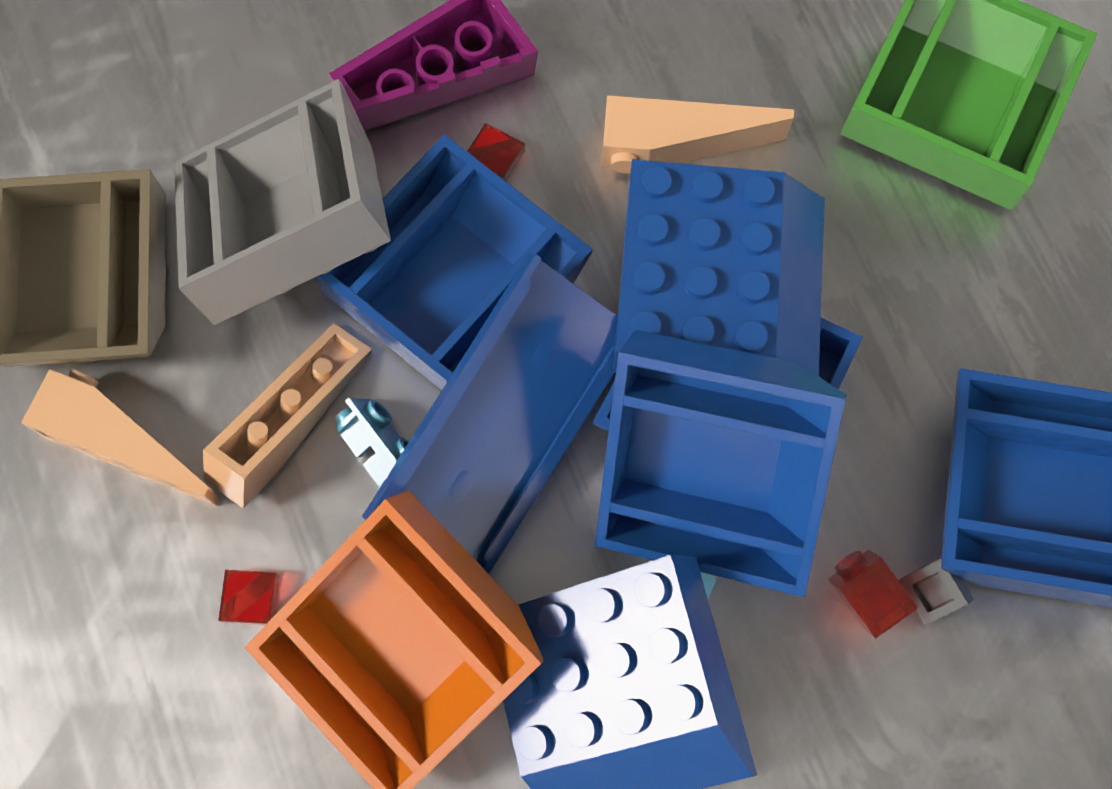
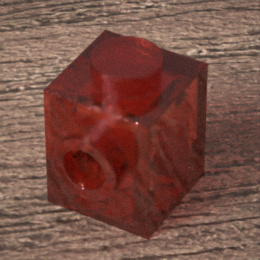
(871, 592)

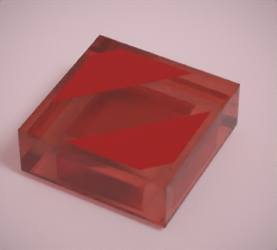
(497, 150)
(248, 597)

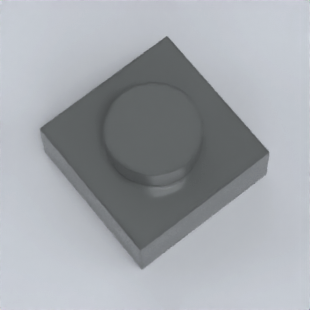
(935, 591)

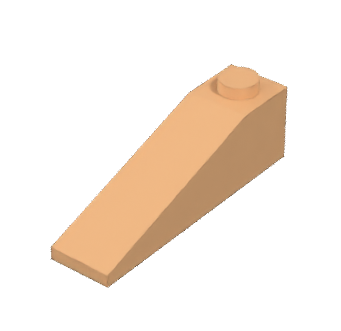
(684, 130)
(282, 416)
(84, 419)

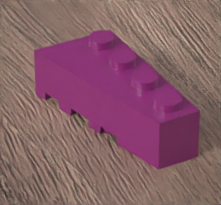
(438, 60)

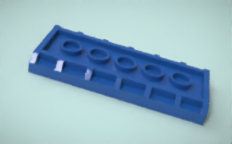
(508, 411)

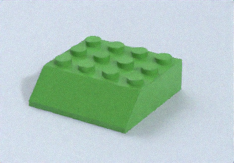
(971, 92)

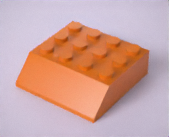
(398, 645)

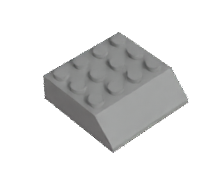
(276, 204)

